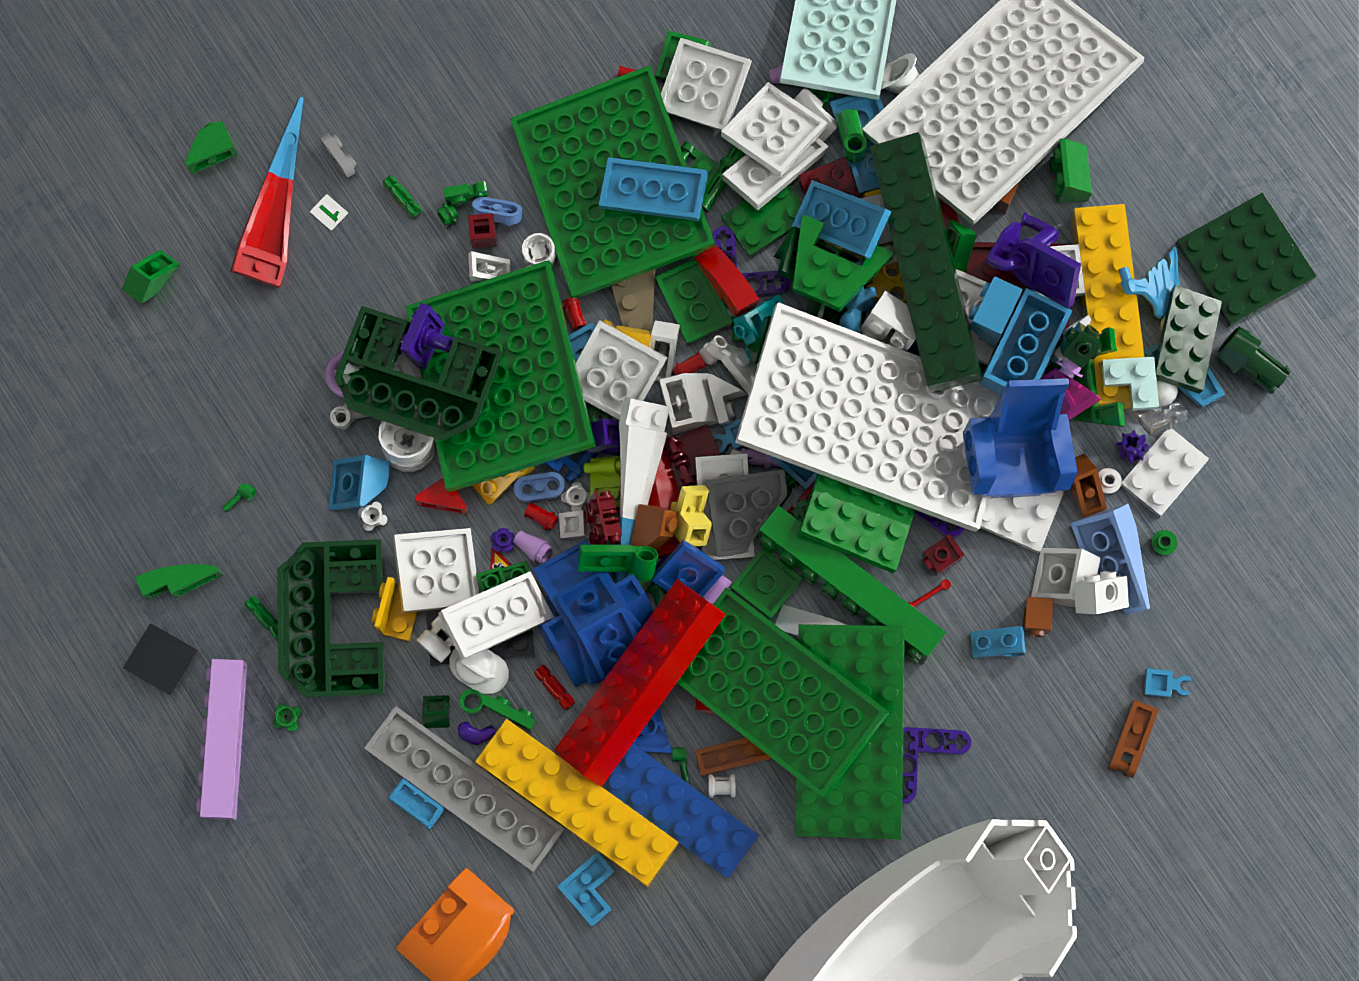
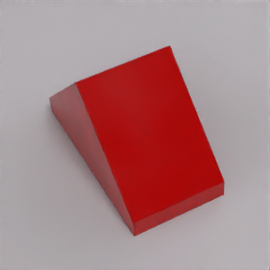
(439, 498)

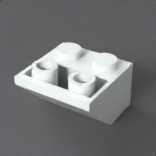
(890, 323)
(688, 401)

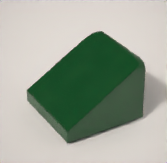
(436, 711)

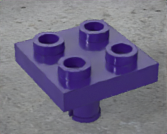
(424, 337)

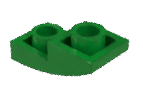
(497, 576)

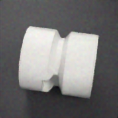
(537, 249)
(434, 644)

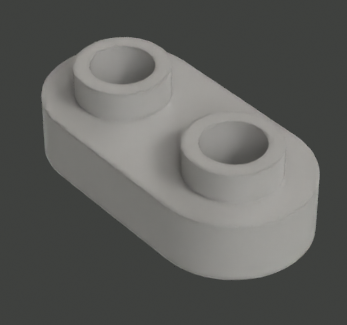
(344, 162)

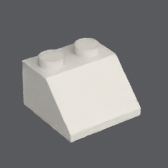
(1059, 570)

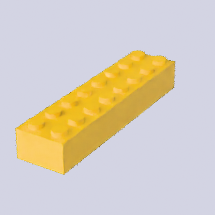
(1104, 250)
(577, 803)

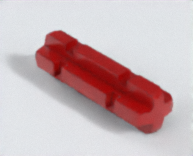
(554, 687)

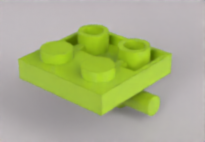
(605, 476)

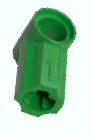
(851, 134)

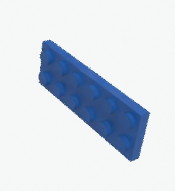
(680, 810)

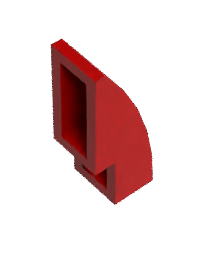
(727, 281)

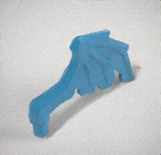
(1157, 285)

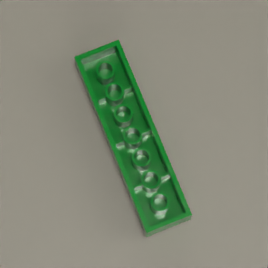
(849, 584)

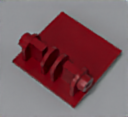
(834, 174)
(684, 449)
(602, 529)

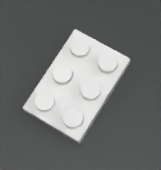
(1164, 472)

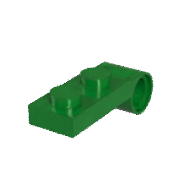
(618, 558)
(499, 706)

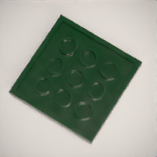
(1246, 259)

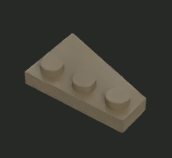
(636, 300)

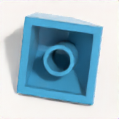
(357, 481)

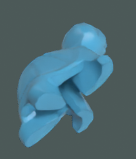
(861, 302)

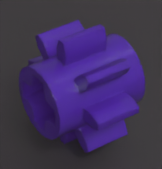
(1134, 440)

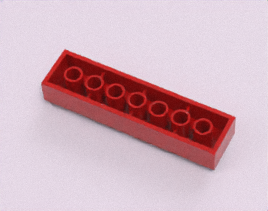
(639, 683)

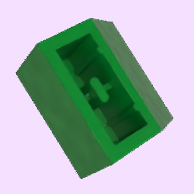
(1071, 172)

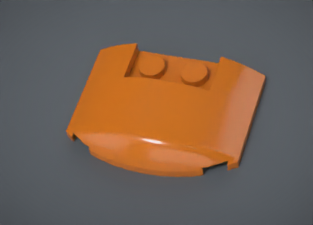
(458, 931)

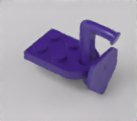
(1036, 262)

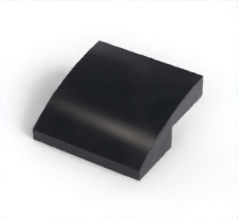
(160, 659)

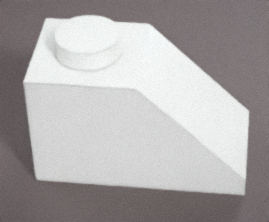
(664, 341)

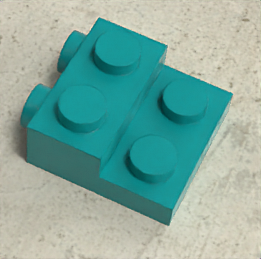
(749, 323)

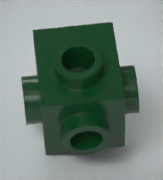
(1081, 344)

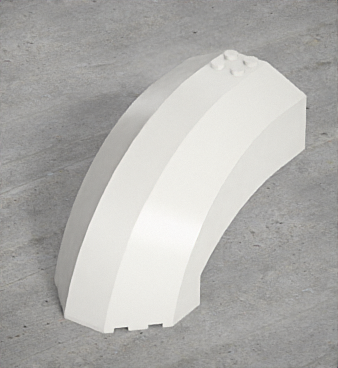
(956, 909)

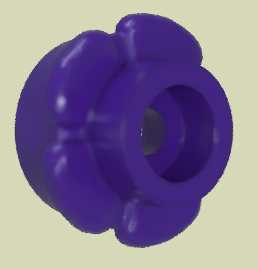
(500, 546)

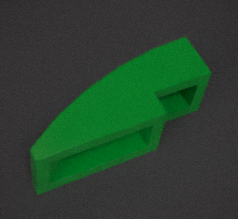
(177, 579)

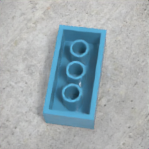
(1026, 341)

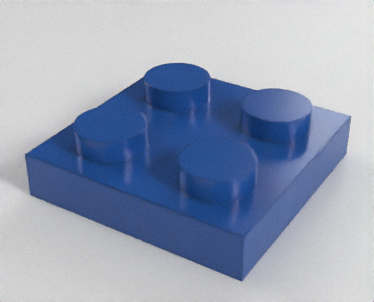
(689, 567)

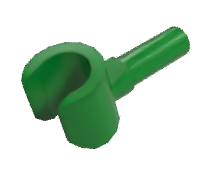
(245, 491)
(680, 754)

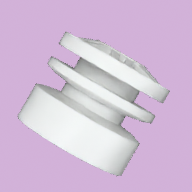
(402, 456)

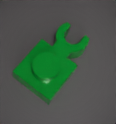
(461, 194)

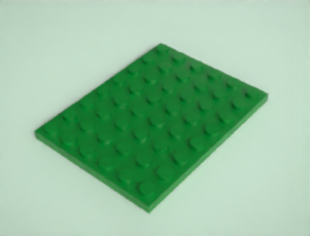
(567, 161)
(536, 395)

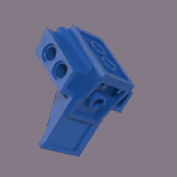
(1023, 443)
(594, 616)

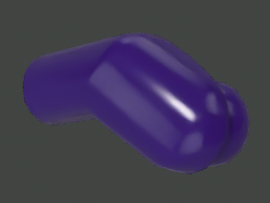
(474, 735)

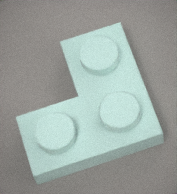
(1138, 375)

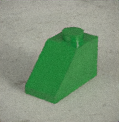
(210, 147)
(149, 276)

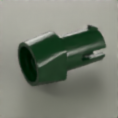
(1243, 352)

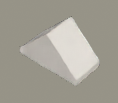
(486, 266)

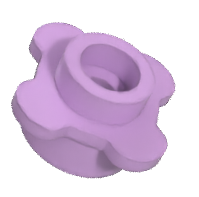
(1069, 368)

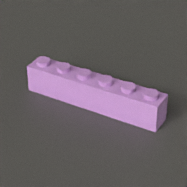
(223, 739)

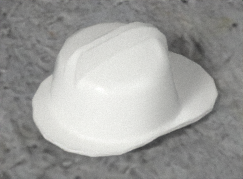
(900, 73)
(481, 672)

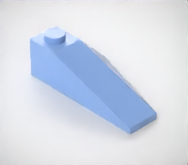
(1115, 540)

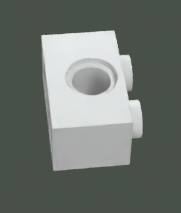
(1101, 593)

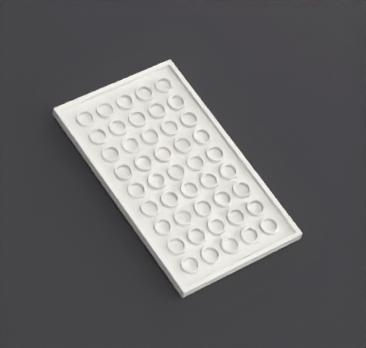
(1006, 97)
(863, 416)

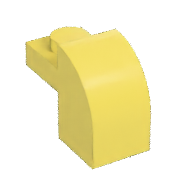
(692, 522)

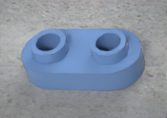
(504, 211)
(539, 485)

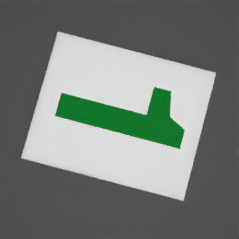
(329, 212)

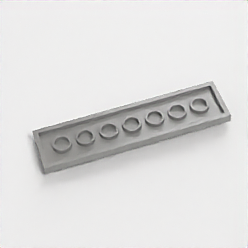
(464, 789)

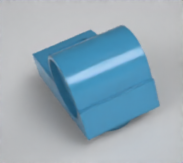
(998, 642)

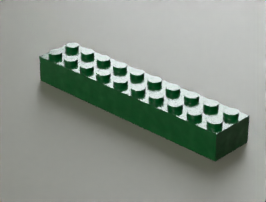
(926, 263)

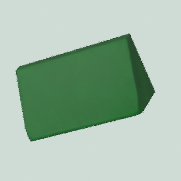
(961, 244)

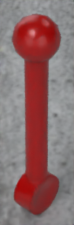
(944, 585)

